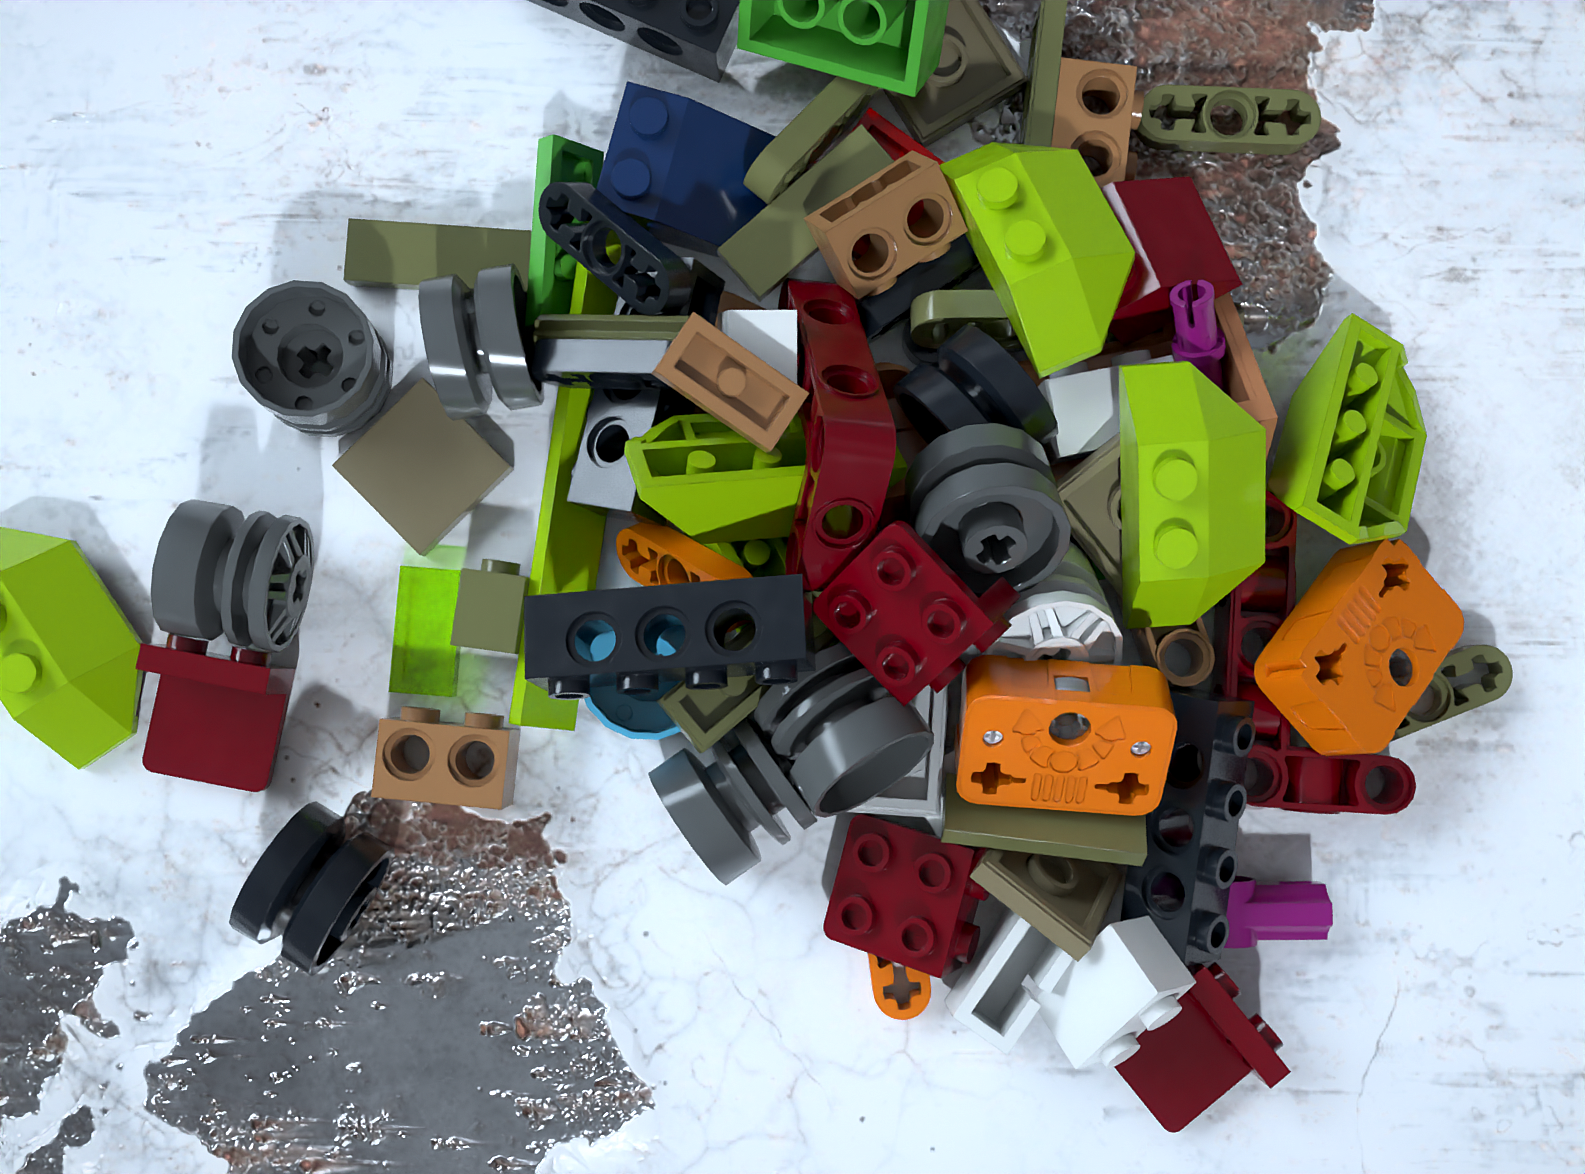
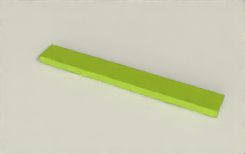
(567, 534)

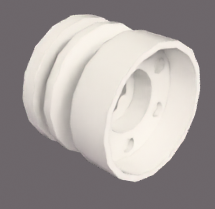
(1063, 618)

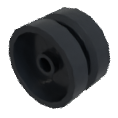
(973, 387)
(311, 887)

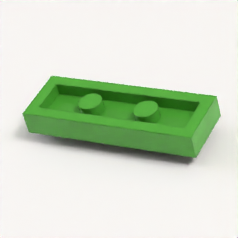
(550, 266)

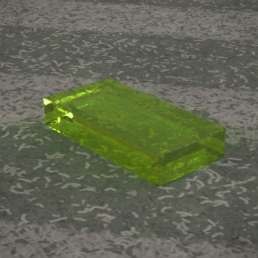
(423, 627)

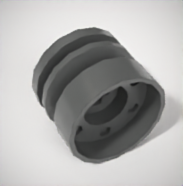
(292, 330)
(232, 575)
(842, 732)
(731, 798)

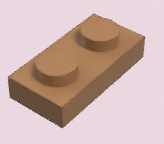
(730, 383)

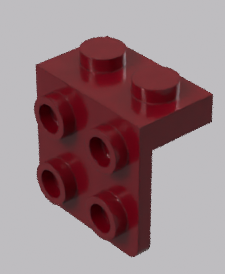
(910, 613)
(215, 713)
(906, 897)
(1201, 1052)

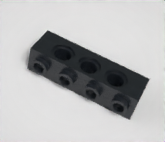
(684, 32)
(601, 473)
(565, 624)
(1215, 802)

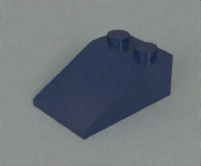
(681, 168)

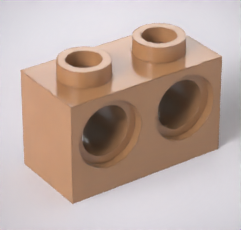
(1097, 135)
(881, 210)
(446, 775)

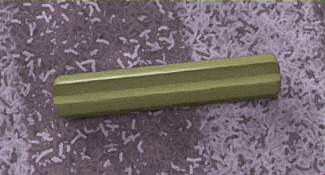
(607, 327)

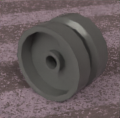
(479, 341)
(989, 506)

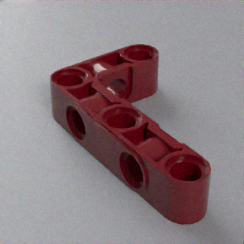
(845, 432)
(1290, 775)

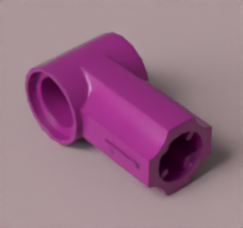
(1277, 911)

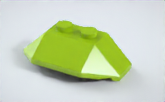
(1044, 246)
(1353, 438)
(720, 482)
(1186, 493)
(64, 649)

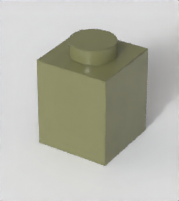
(490, 607)

